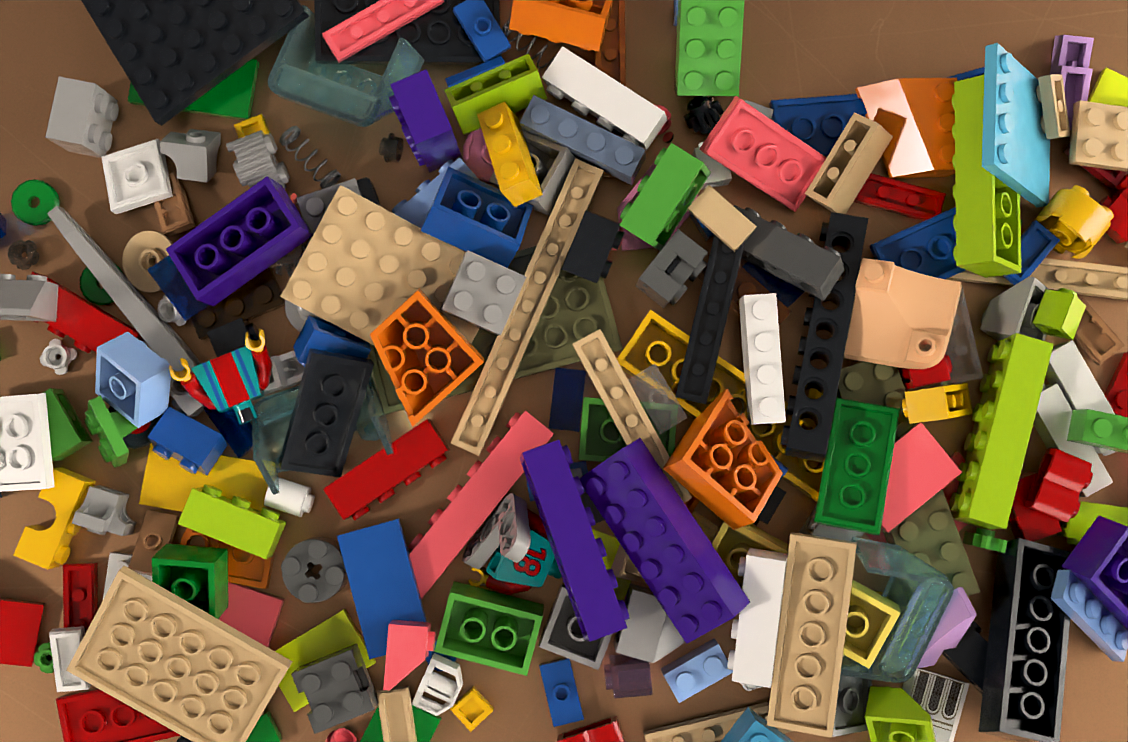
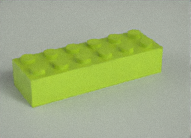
(986, 208)
(1000, 431)

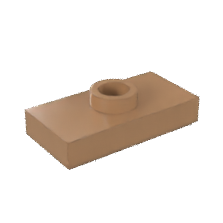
(174, 212)
(1096, 336)
(155, 533)

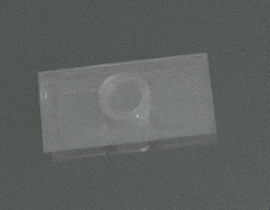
(657, 398)

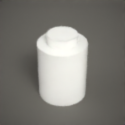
(292, 498)

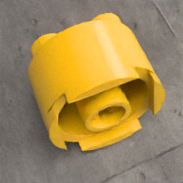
(1075, 220)

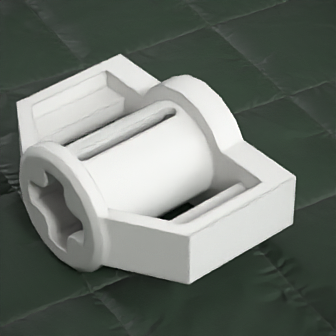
(439, 686)

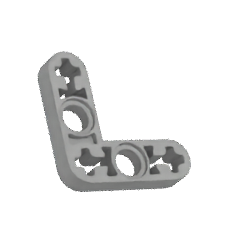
(505, 527)

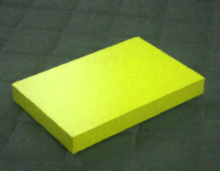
(324, 639)

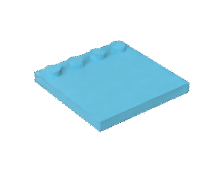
(1012, 132)

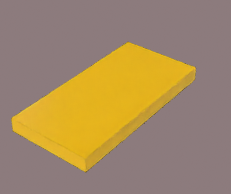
(169, 485)

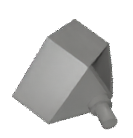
(649, 629)

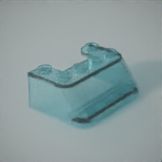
(337, 88)

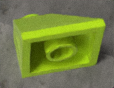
(896, 717)

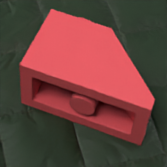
(406, 649)

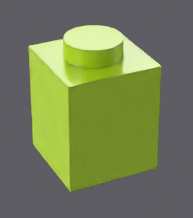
(1059, 313)

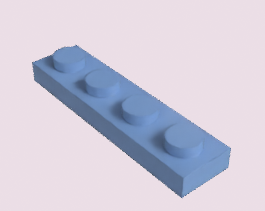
(1090, 615)

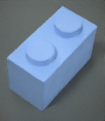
(696, 670)

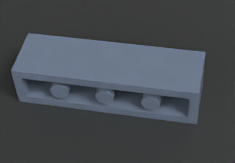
(584, 139)

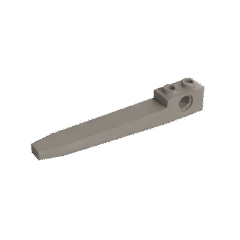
(135, 307)

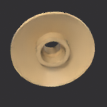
(140, 256)

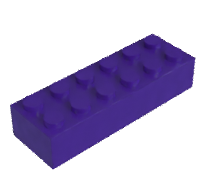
(573, 541)
(664, 541)

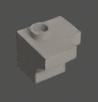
(193, 153)
(105, 512)

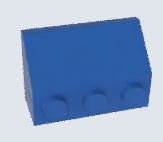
(476, 218)

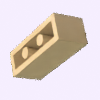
(849, 164)

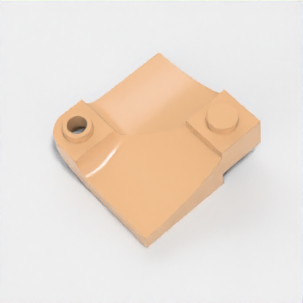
(899, 315)

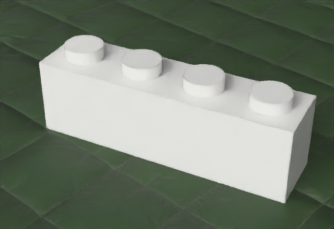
(603, 98)
(762, 359)
(759, 621)

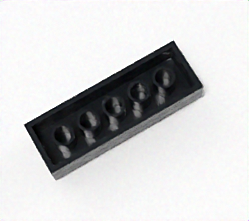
(1025, 646)

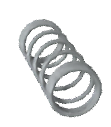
(507, 31)
(334, 175)

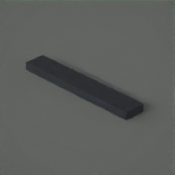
(709, 322)

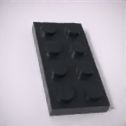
(325, 413)

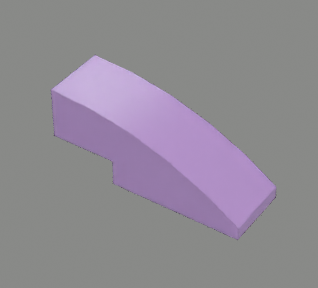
(1072, 59)
(951, 627)

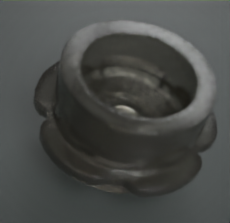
(391, 148)
(15, 254)

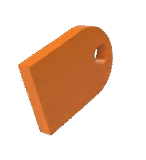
(242, 566)

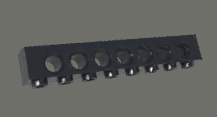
(813, 443)

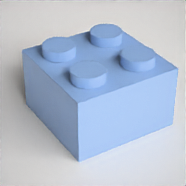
(132, 379)

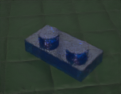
(567, 399)

